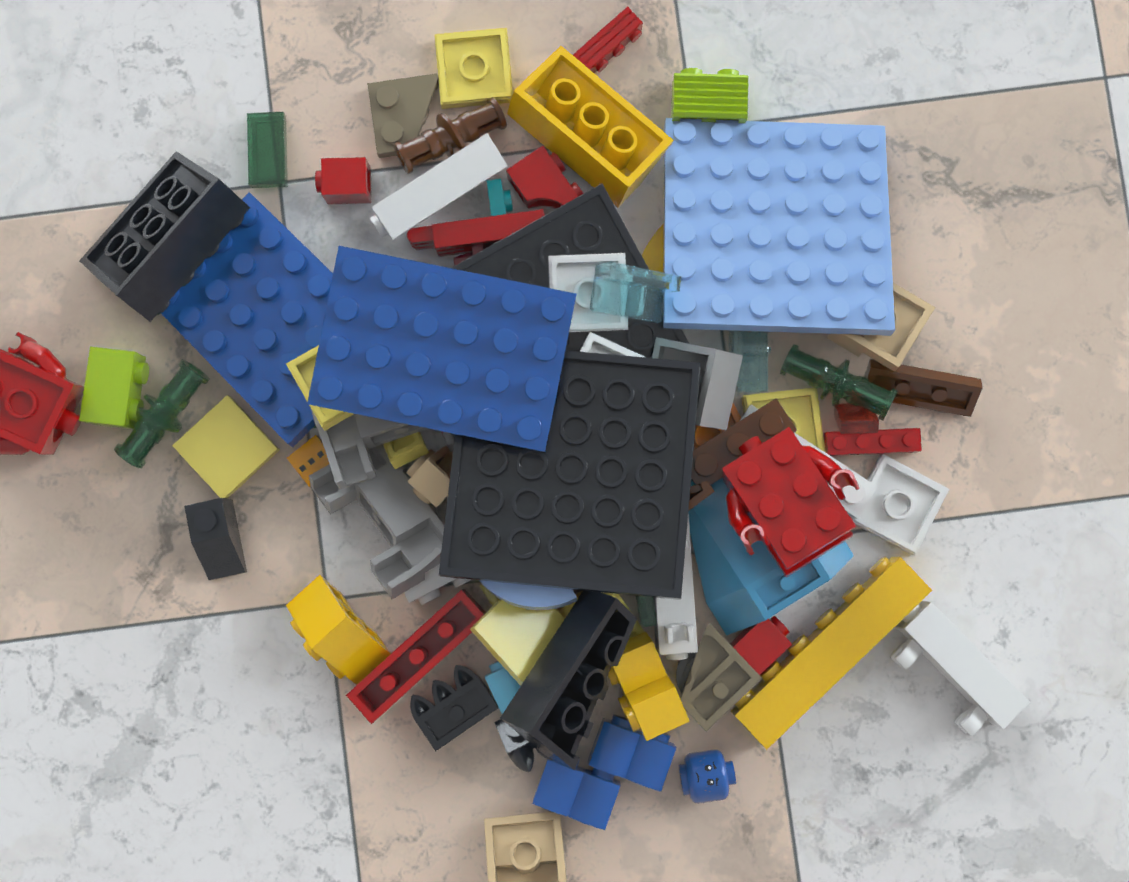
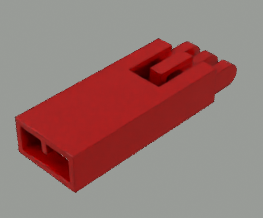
(461, 235)

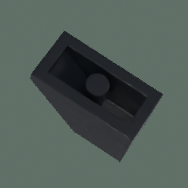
(216, 537)

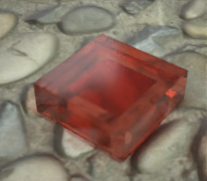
(855, 419)

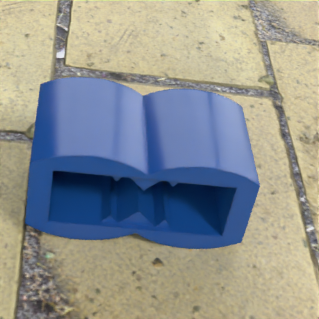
(630, 755)
(577, 794)

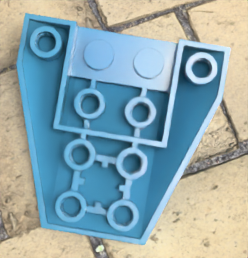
(744, 586)

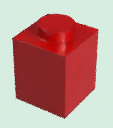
(344, 180)
(762, 643)

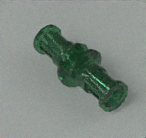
(838, 381)
(162, 414)

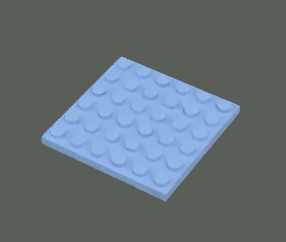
(778, 227)

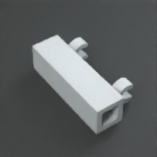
(437, 187)
(676, 618)
(962, 665)

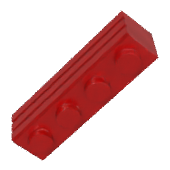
(610, 40)
(885, 441)

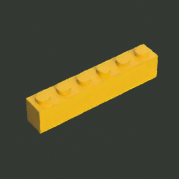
(830, 650)

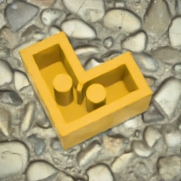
(335, 631)
(649, 694)

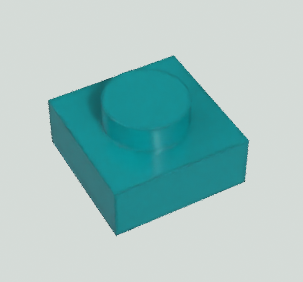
(499, 199)

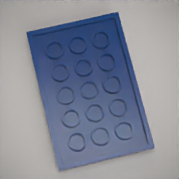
(255, 312)
(441, 348)

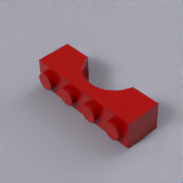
(540, 180)

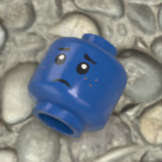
(706, 776)

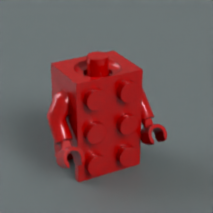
(35, 400)
(785, 500)

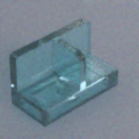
(631, 291)
(754, 365)

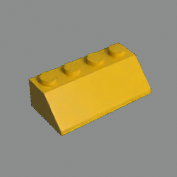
(588, 125)

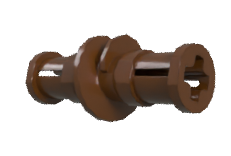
(450, 134)

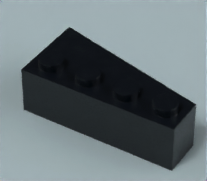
(570, 677)

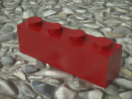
(416, 656)

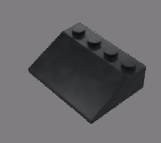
(164, 235)

